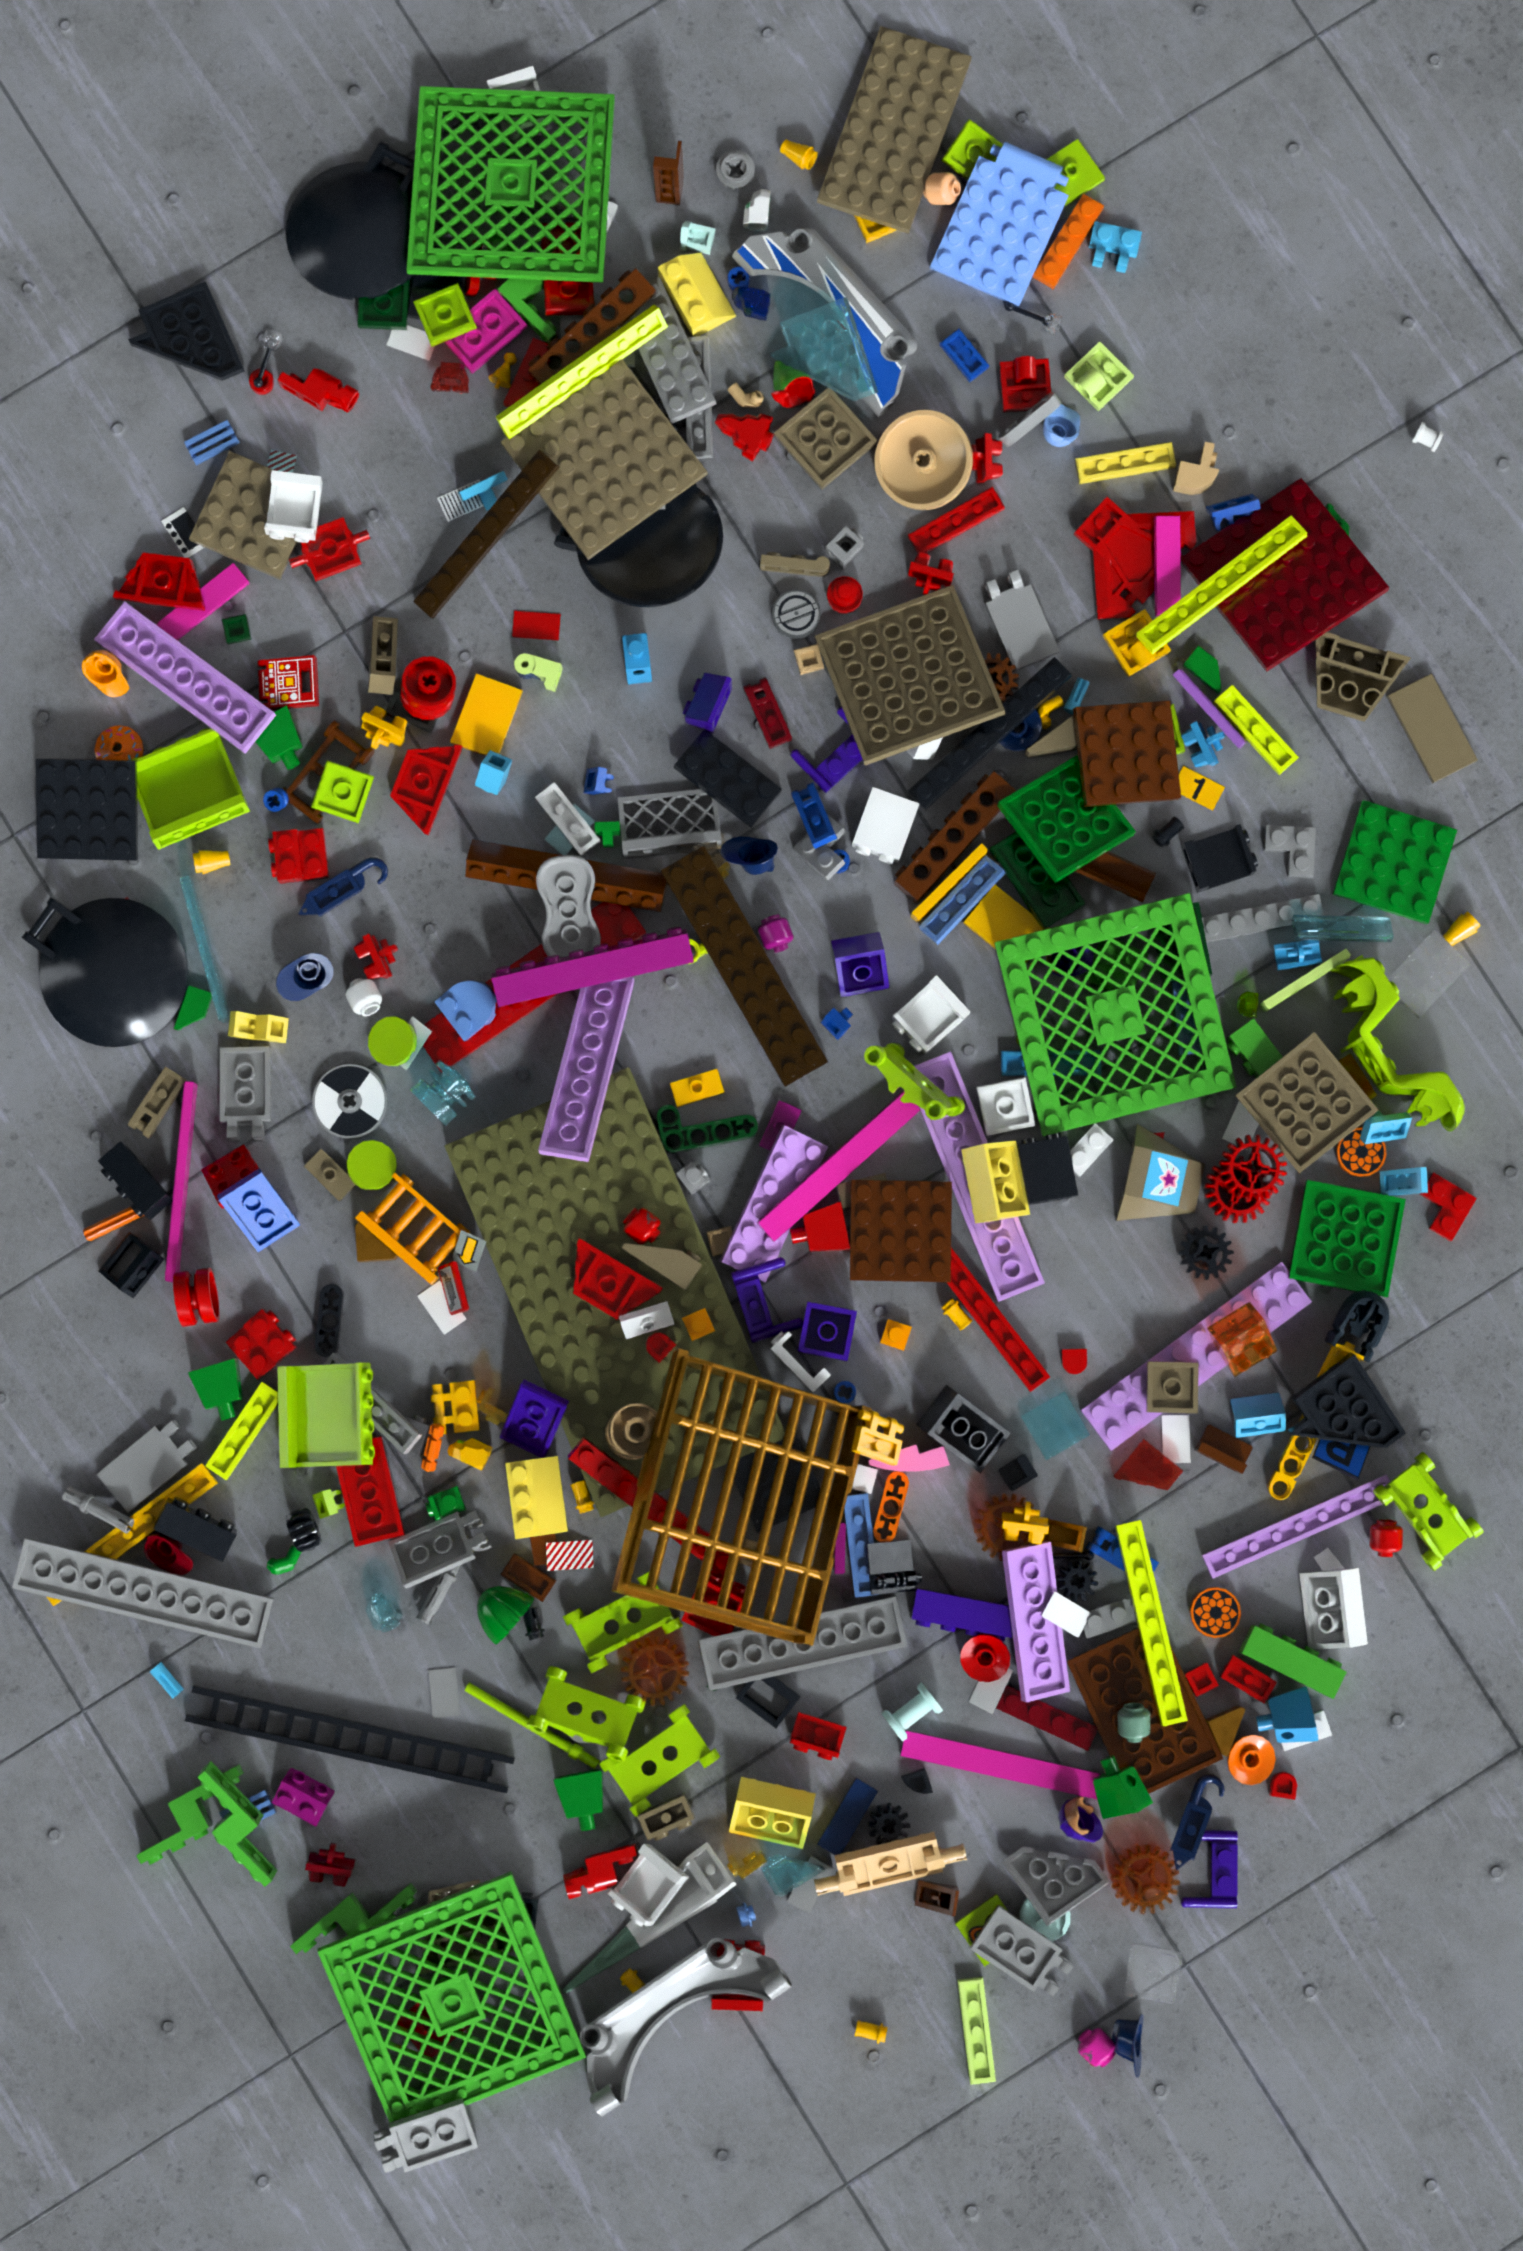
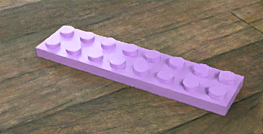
(185, 677)
(586, 1070)

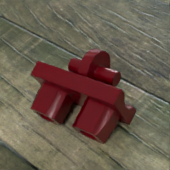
(332, 1863)

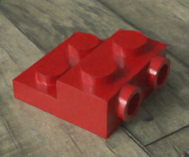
(299, 855)
(262, 1343)
(711, 1596)

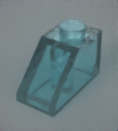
(788, 1873)

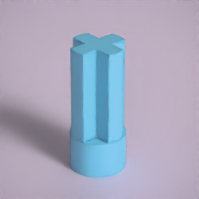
(1076, 695)
(166, 1680)

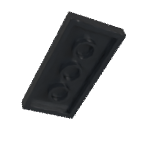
(727, 778)

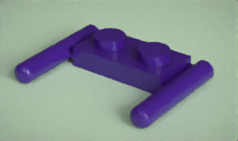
(835, 766)
(754, 1303)
(1223, 1872)

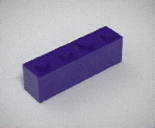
(962, 1613)

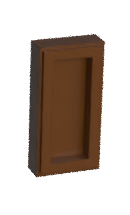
(528, 1577)

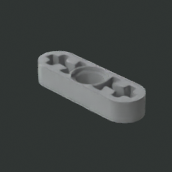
(1029, 419)

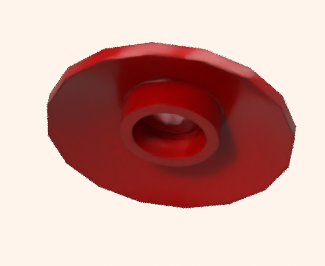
(984, 1668)

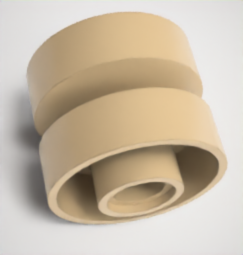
(630, 1431)

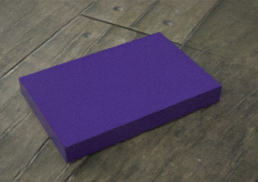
(534, 1419)

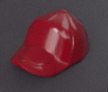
(167, 1554)

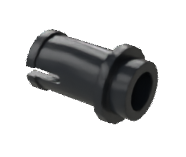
(1167, 832)
(533, 1624)

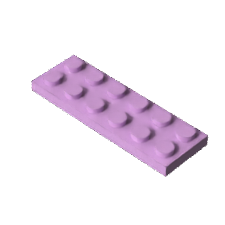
(787, 1165)
(1036, 1640)

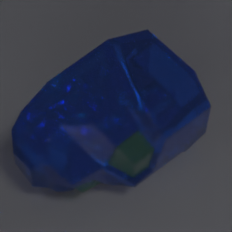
(752, 302)

